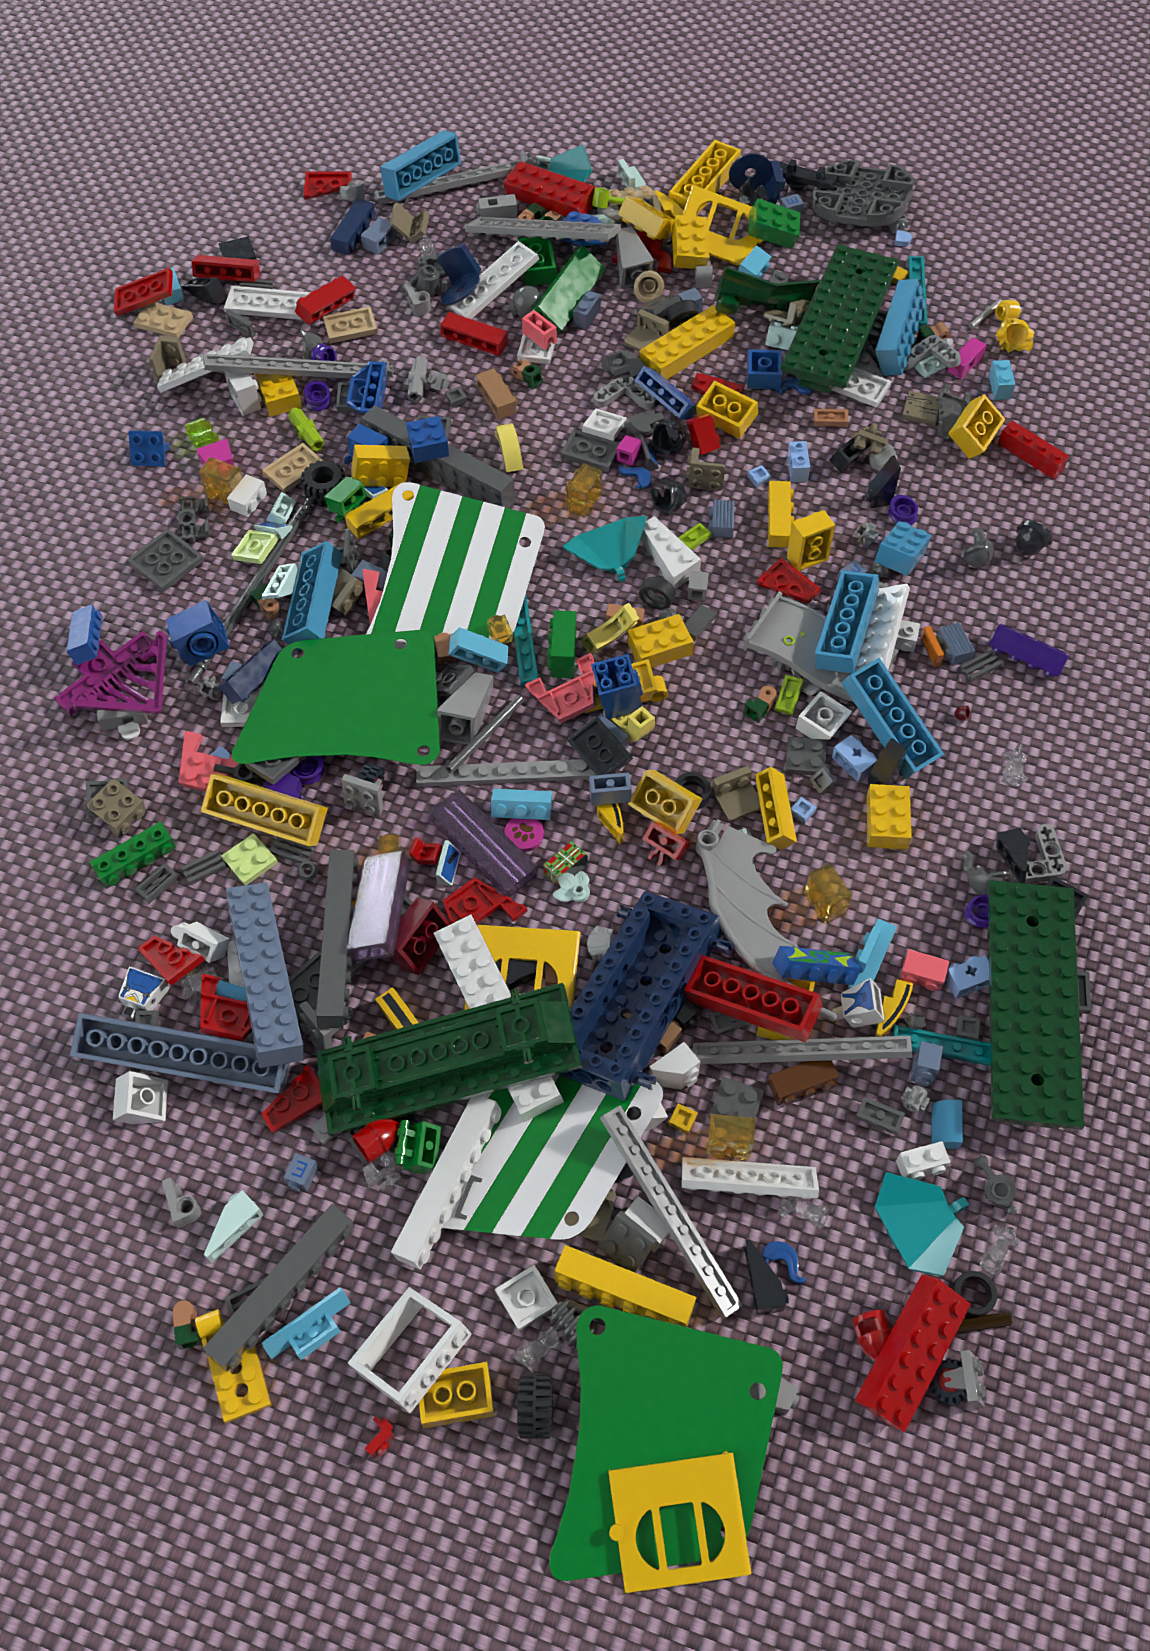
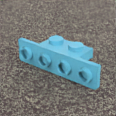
(874, 951)
(309, 1329)

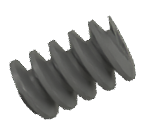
(565, 1321)

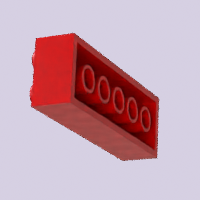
(549, 190)
(754, 998)
(913, 1352)

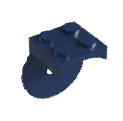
(766, 173)
(461, 270)

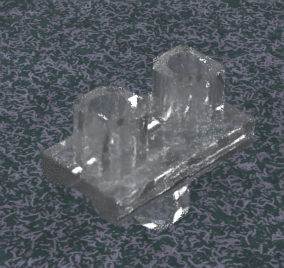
(373, 1176)

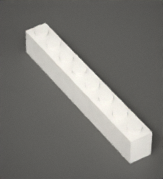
(446, 1182)

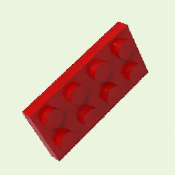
(143, 291)

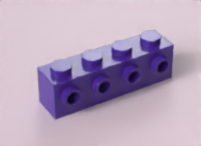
(1029, 649)

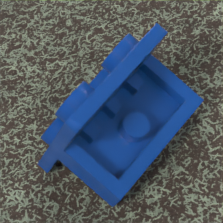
(147, 448)

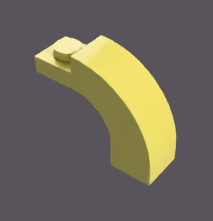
(509, 447)
(611, 630)
(635, 724)

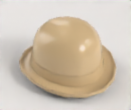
(648, 286)

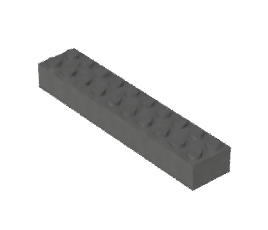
(457, 470)

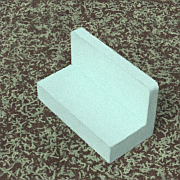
(630, 175)

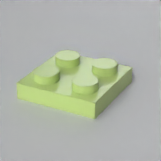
(255, 546)
(249, 859)

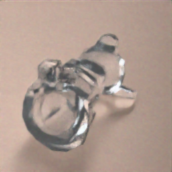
(426, 246)
(1013, 770)
(815, 1214)
(993, 1260)
(532, 1351)

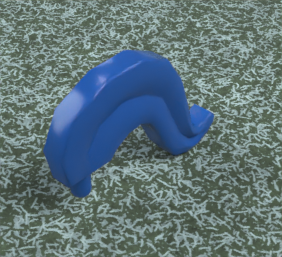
(790, 382)
(643, 475)
(783, 1251)

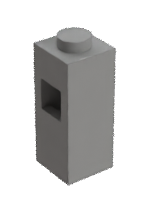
(497, 207)
(111, 719)

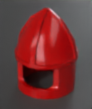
(376, 1138)
(872, 1332)

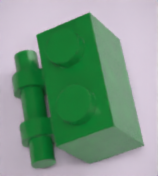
(345, 497)
(417, 1146)

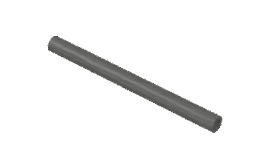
(484, 734)

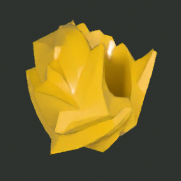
(1015, 335)

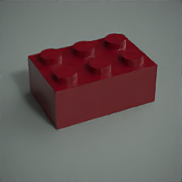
(416, 935)

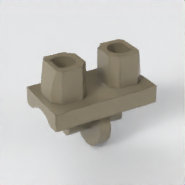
(871, 436)

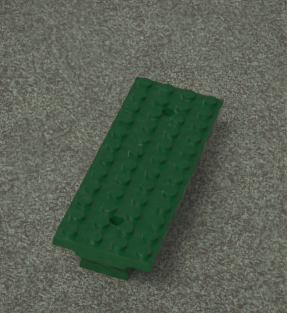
(839, 318)
(1034, 1006)
(448, 1059)

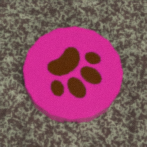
(525, 833)

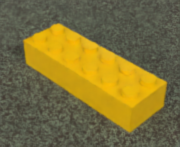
(708, 172)
(688, 342)
(264, 809)
(622, 1288)

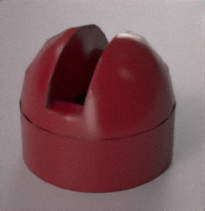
(962, 713)

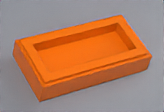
(932, 646)

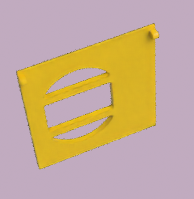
(719, 246)
(548, 946)
(670, 1483)

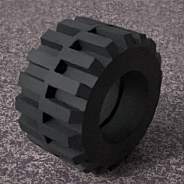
(321, 479)
(535, 1406)

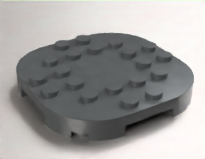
(864, 194)

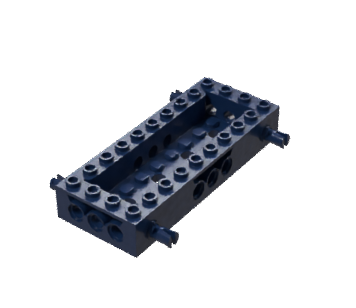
(617, 989)

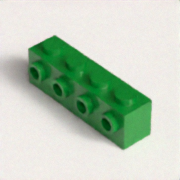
(133, 855)

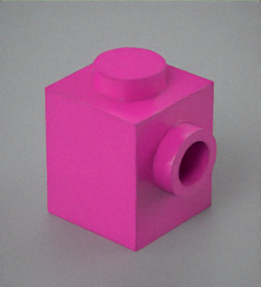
(628, 450)

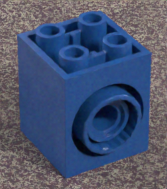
(197, 633)
(618, 686)

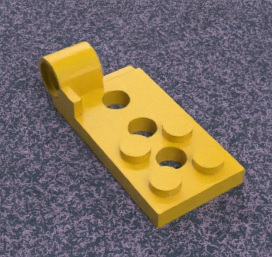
(652, 686)
(227, 1383)

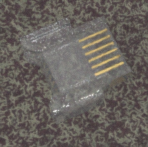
(192, 981)

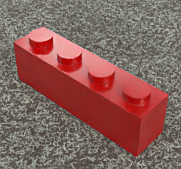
(226, 268)
(325, 299)
(474, 334)
(1033, 449)

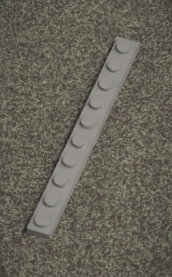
(456, 180)
(281, 366)
(504, 773)
(800, 1051)
(671, 1212)

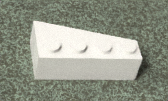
(669, 553)

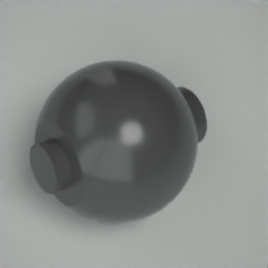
(524, 300)

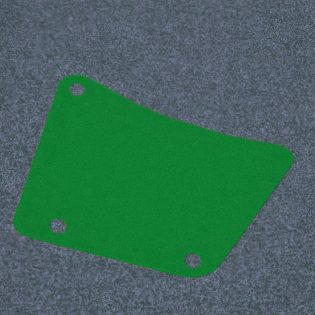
(347, 700)
(652, 1399)

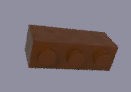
(802, 1081)

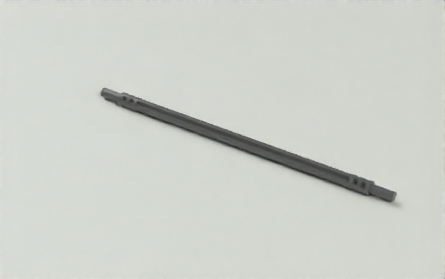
(257, 581)

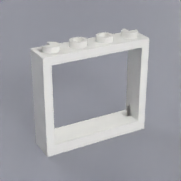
(386, 1334)

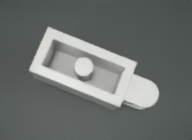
(201, 940)

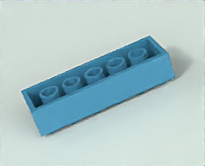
(420, 165)
(900, 327)
(312, 594)
(847, 622)
(892, 715)

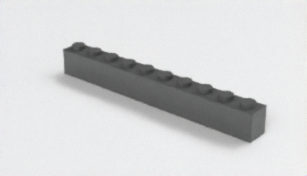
(336, 930)

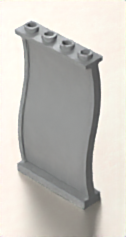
(789, 618)

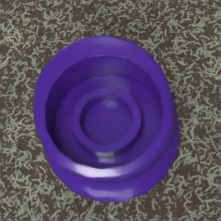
(323, 353)
(317, 396)
(903, 509)
(309, 770)
(977, 911)

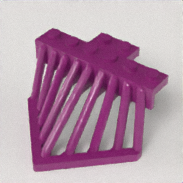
(109, 668)

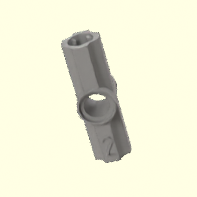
(417, 379)

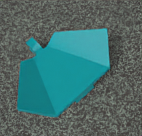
(572, 164)
(610, 545)
(920, 1222)

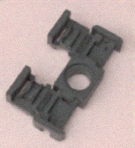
(191, 529)

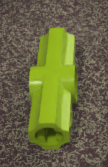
(306, 429)

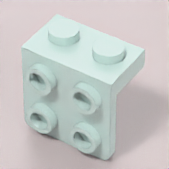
(781, 335)

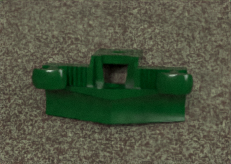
(744, 289)

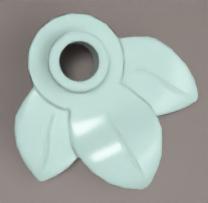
(571, 885)

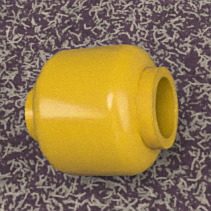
(1008, 309)

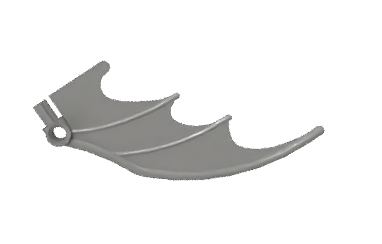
(743, 898)

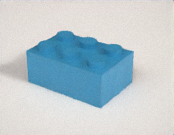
(903, 548)

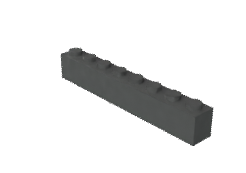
(279, 1288)

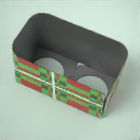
(567, 860)

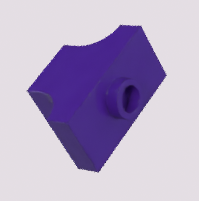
(287, 785)

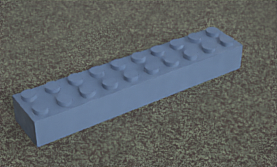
(264, 976)
(174, 1052)

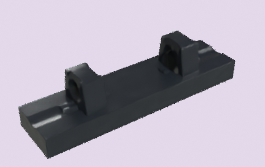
(808, 176)

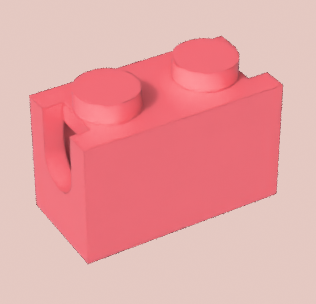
(539, 329)
(924, 970)

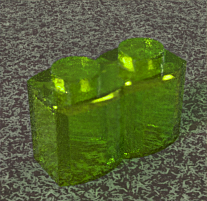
(200, 433)

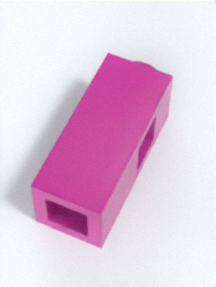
(970, 355)

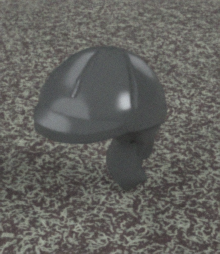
(309, 341)
(980, 553)
(978, 878)

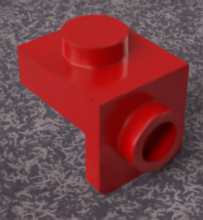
(425, 852)
(379, 1444)

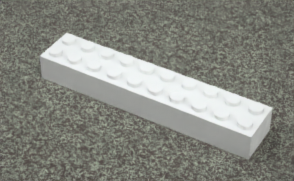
(481, 985)

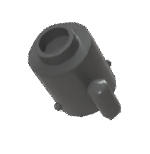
(427, 280)
(997, 1188)

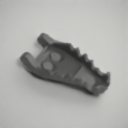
(950, 409)

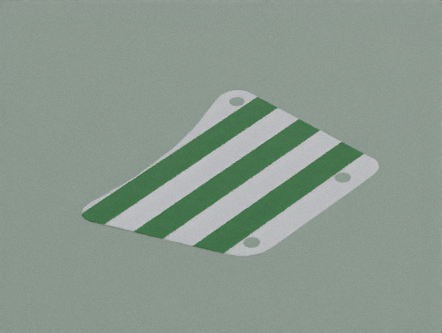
(454, 564)
(549, 1163)

